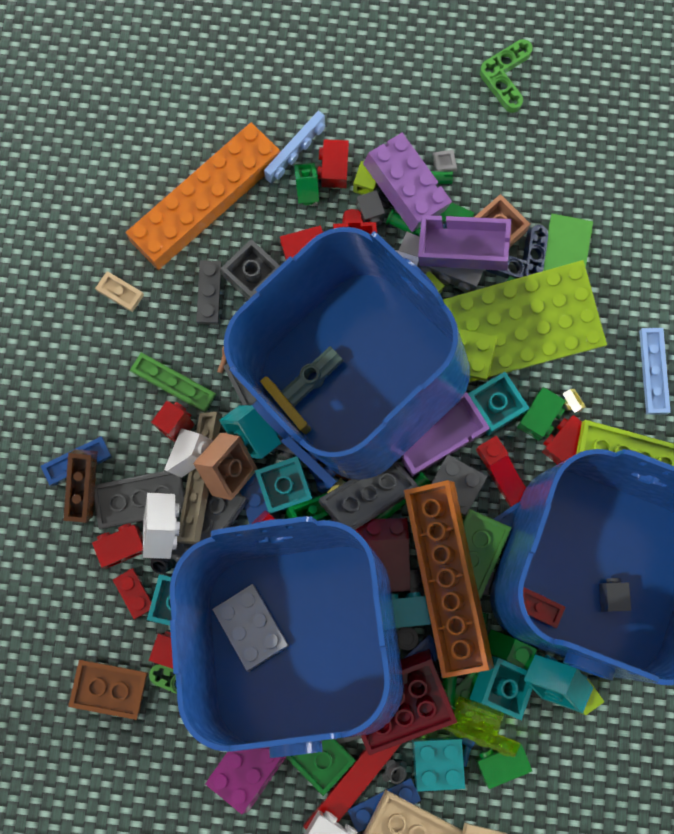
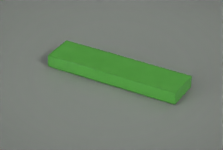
(173, 382)

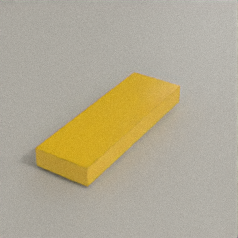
(286, 405)

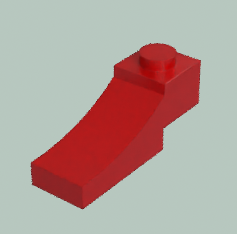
(501, 470)

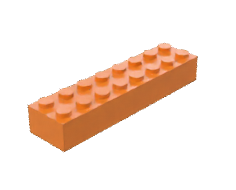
(203, 196)
(448, 579)

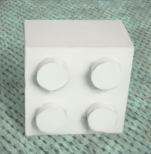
(160, 525)

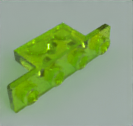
(481, 726)

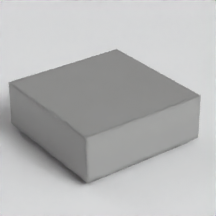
(444, 161)

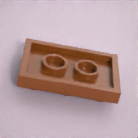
(108, 689)

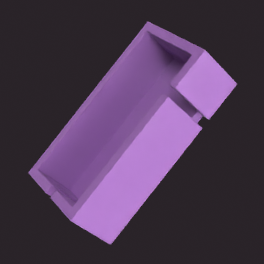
(406, 181)
(465, 242)
(448, 435)

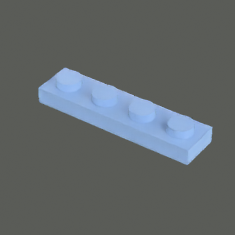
(290, 152)
(654, 371)

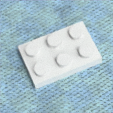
(250, 627)

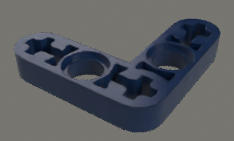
(526, 264)

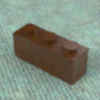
(80, 485)

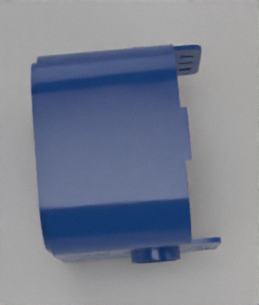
(386, 324)
(572, 531)
(332, 609)

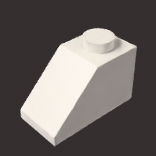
(185, 452)

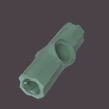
(323, 366)

